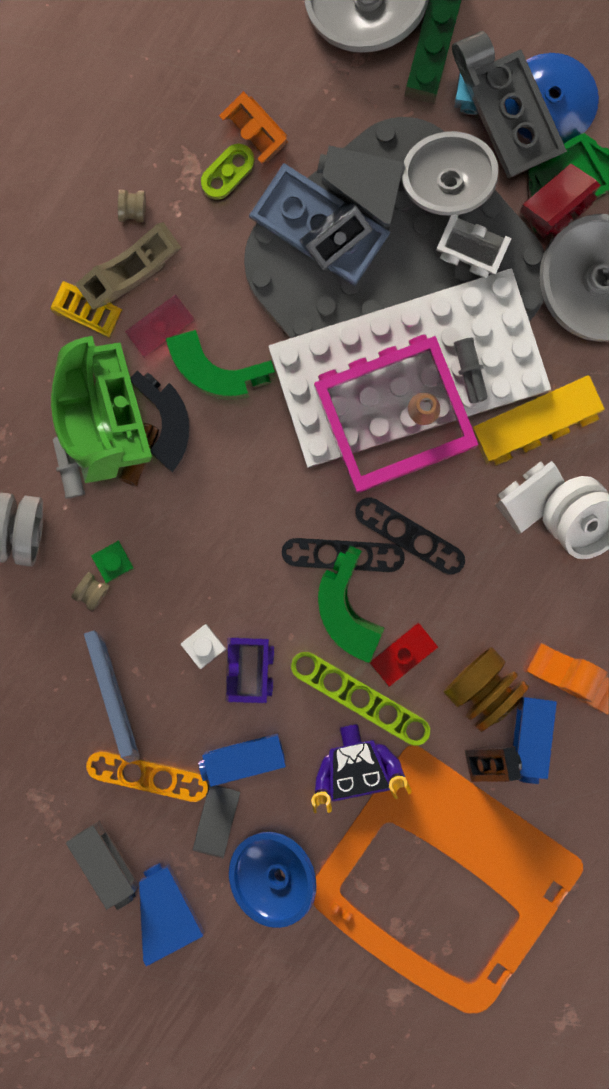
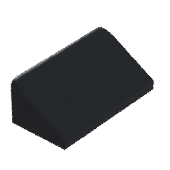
(336, 234)

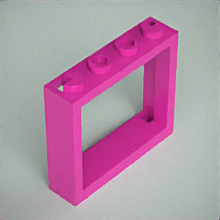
(386, 358)

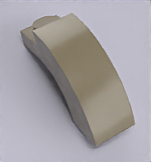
(130, 268)

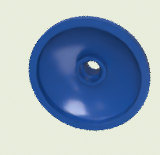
(578, 93)
(259, 883)

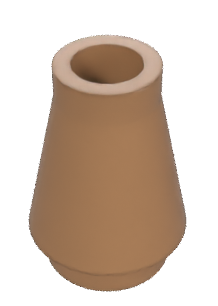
(420, 416)

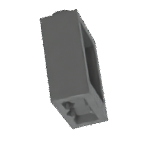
(103, 866)

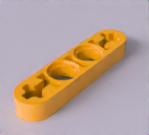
(148, 772)

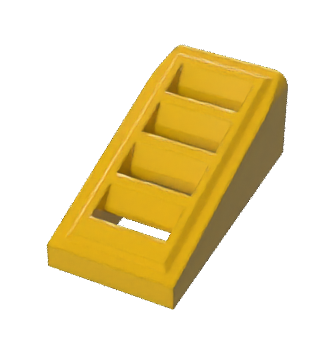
(60, 299)

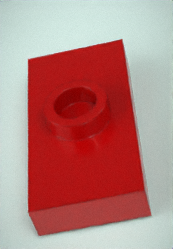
(403, 654)

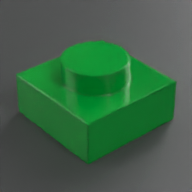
(112, 562)

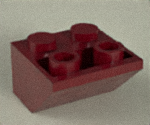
(559, 199)

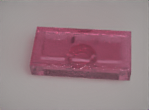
(158, 325)

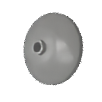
(448, 160)

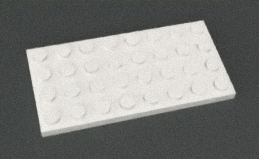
(376, 405)

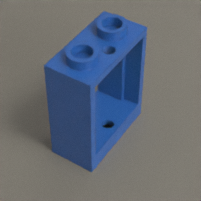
(534, 737)
(242, 760)

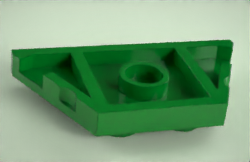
(582, 153)

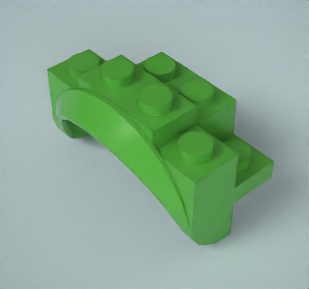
(99, 422)

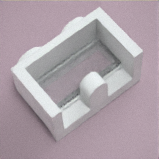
(472, 246)

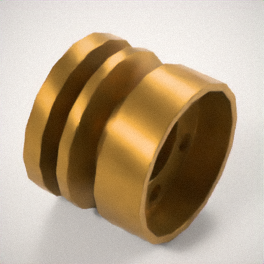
(486, 689)

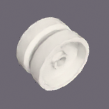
(579, 517)

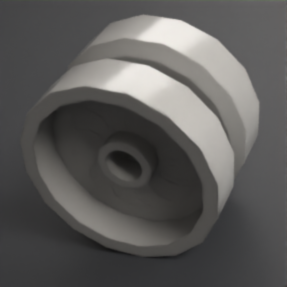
(20, 528)

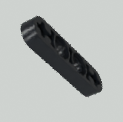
(407, 540)
(343, 546)

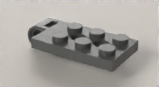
(489, 87)

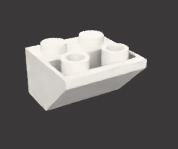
(525, 502)

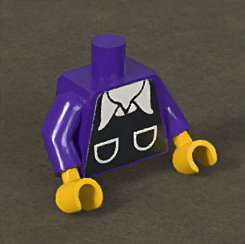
(357, 770)

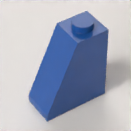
(165, 915)

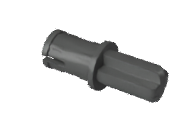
(471, 370)

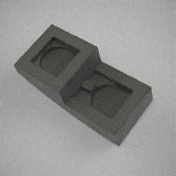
(216, 821)

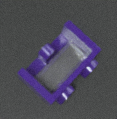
(248, 670)

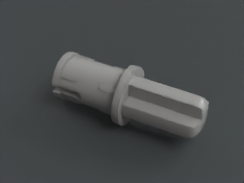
(69, 472)

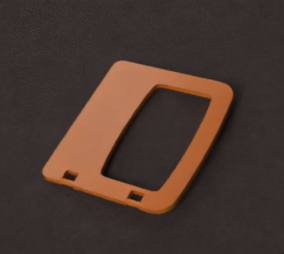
(478, 835)

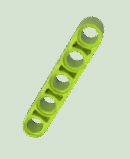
(376, 700)

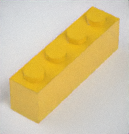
(538, 419)

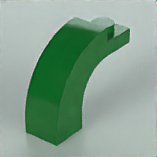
(210, 379)
(339, 618)

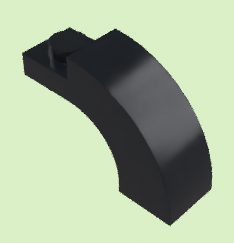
(176, 428)

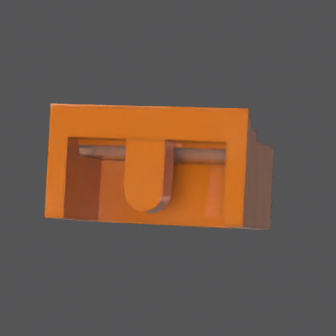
(256, 126)

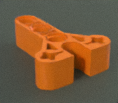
(574, 676)

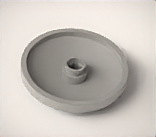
(365, 23)
(577, 277)

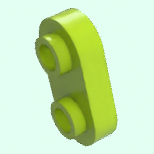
(227, 172)

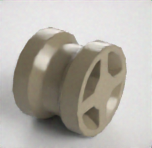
(131, 206)
(90, 591)

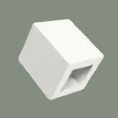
(203, 646)

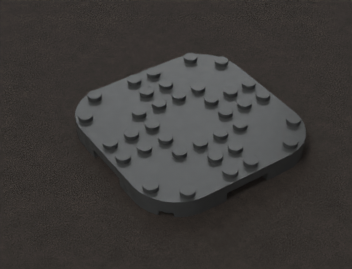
(407, 266)

